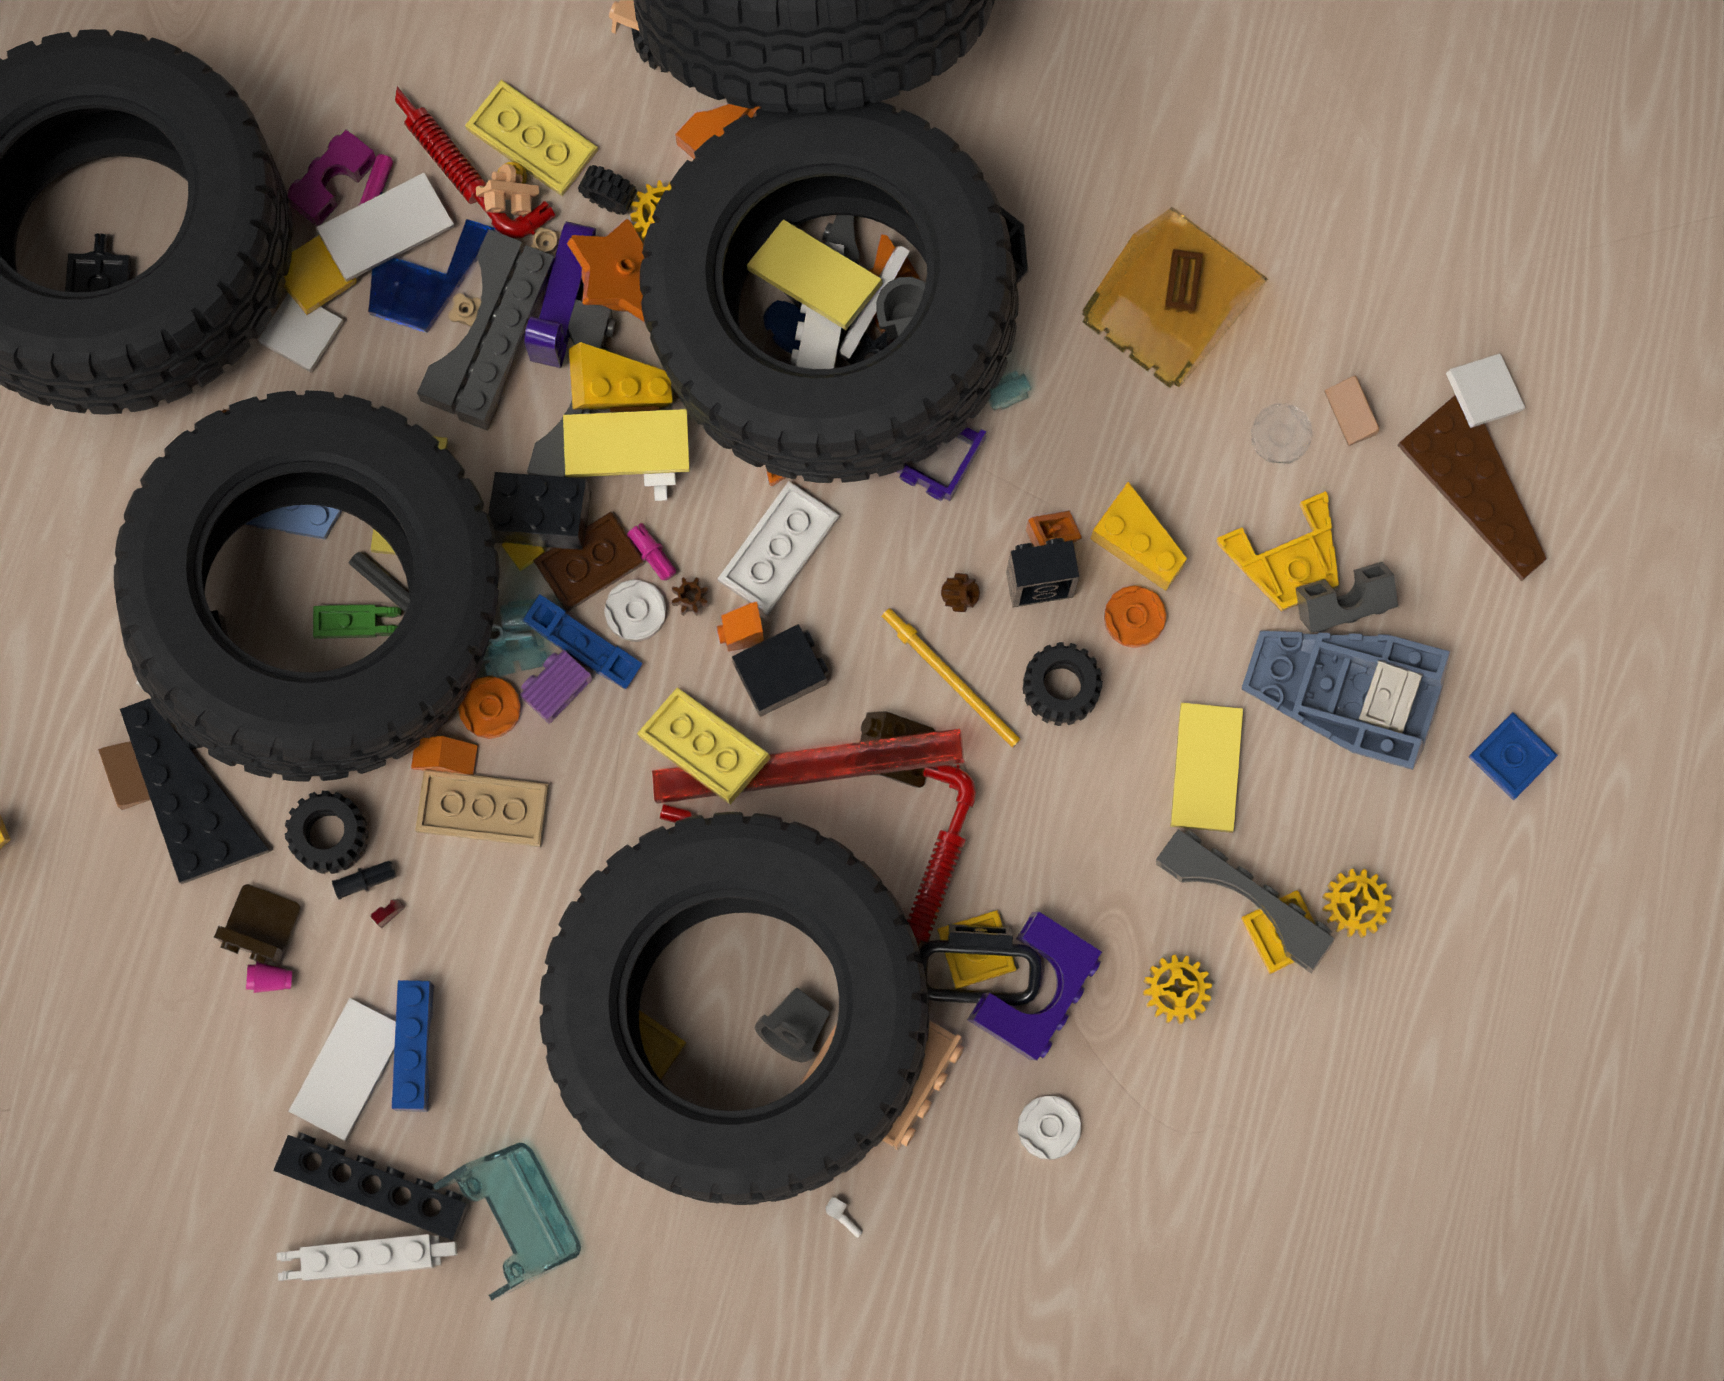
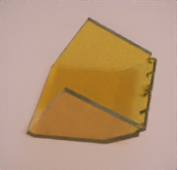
(1134, 294)

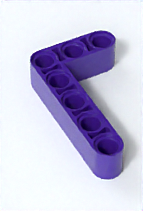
(549, 335)

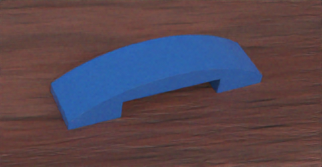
(581, 642)

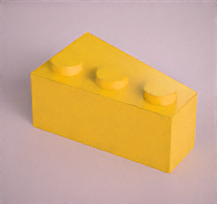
(610, 380)
(1139, 539)

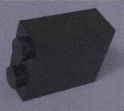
(780, 669)

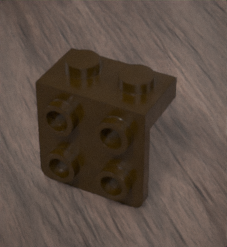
(889, 725)
(259, 925)

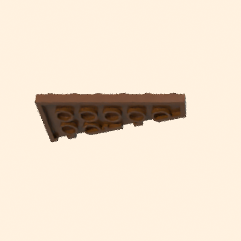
(1475, 482)

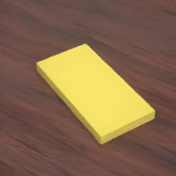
(531, 137)
(814, 274)
(626, 443)
(703, 745)
(1206, 767)

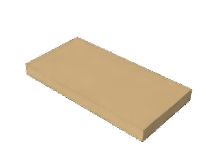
(482, 808)

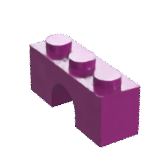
(344, 156)

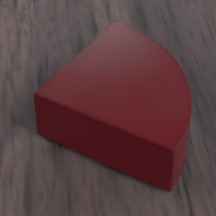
(385, 915)

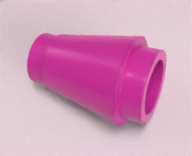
(267, 978)

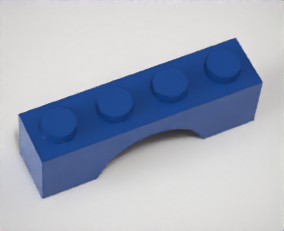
(412, 1029)

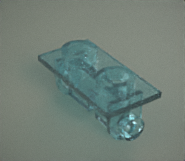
(525, 651)

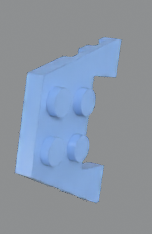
(302, 520)

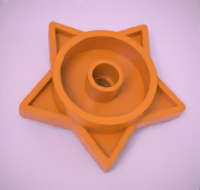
(611, 268)

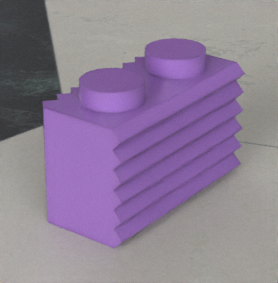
(555, 685)

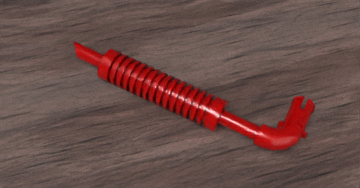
(461, 172)
(945, 853)

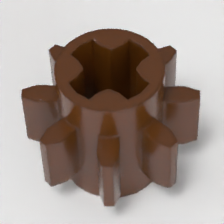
(695, 590)
(960, 592)

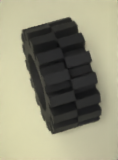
(607, 189)

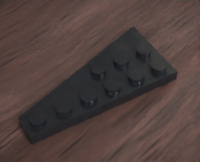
(193, 812)

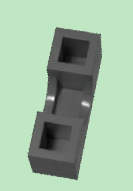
(1371, 594)

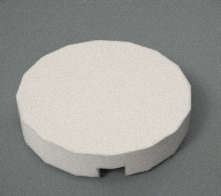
(635, 610)
(1049, 1127)

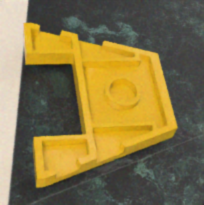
(1292, 563)

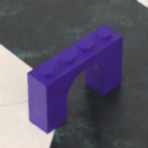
(1072, 962)

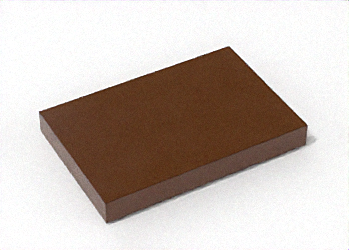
(583, 573)

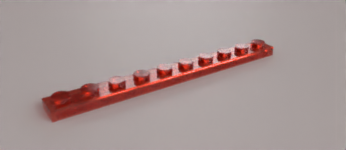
(827, 764)

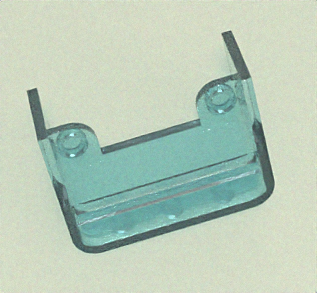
(524, 1210)

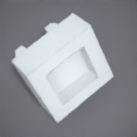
(660, 483)

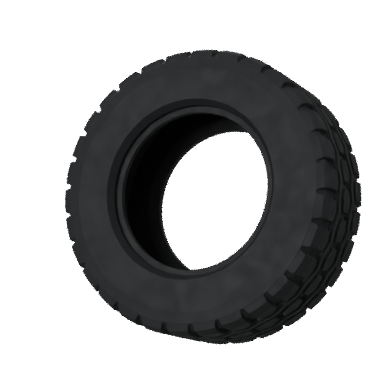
(808, 50)
(808, 168)
(213, 283)
(279, 457)
(637, 911)

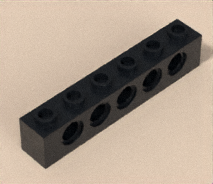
(293, 1164)

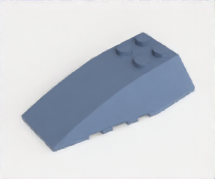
(1326, 681)

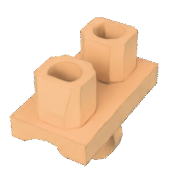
(507, 186)

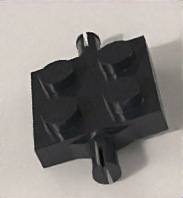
(96, 268)

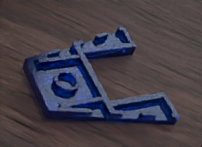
(417, 294)

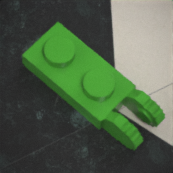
(352, 621)

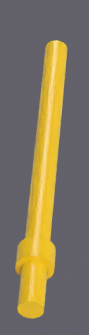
(908, 635)

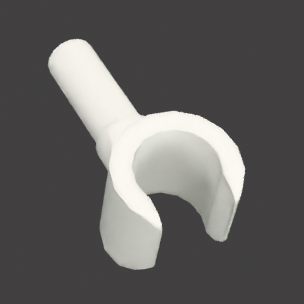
(507, 635)
(835, 1209)

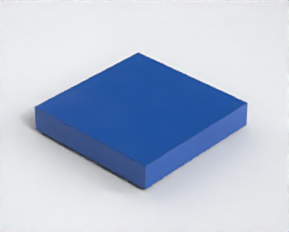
(1512, 756)

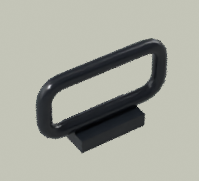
(983, 941)

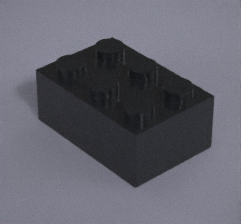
(540, 510)
(1042, 572)

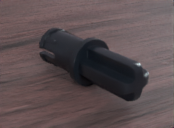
(363, 879)

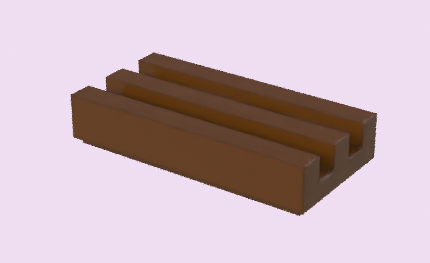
(1180, 306)

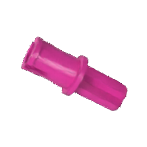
(652, 552)

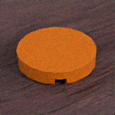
(1134, 616)
(490, 707)

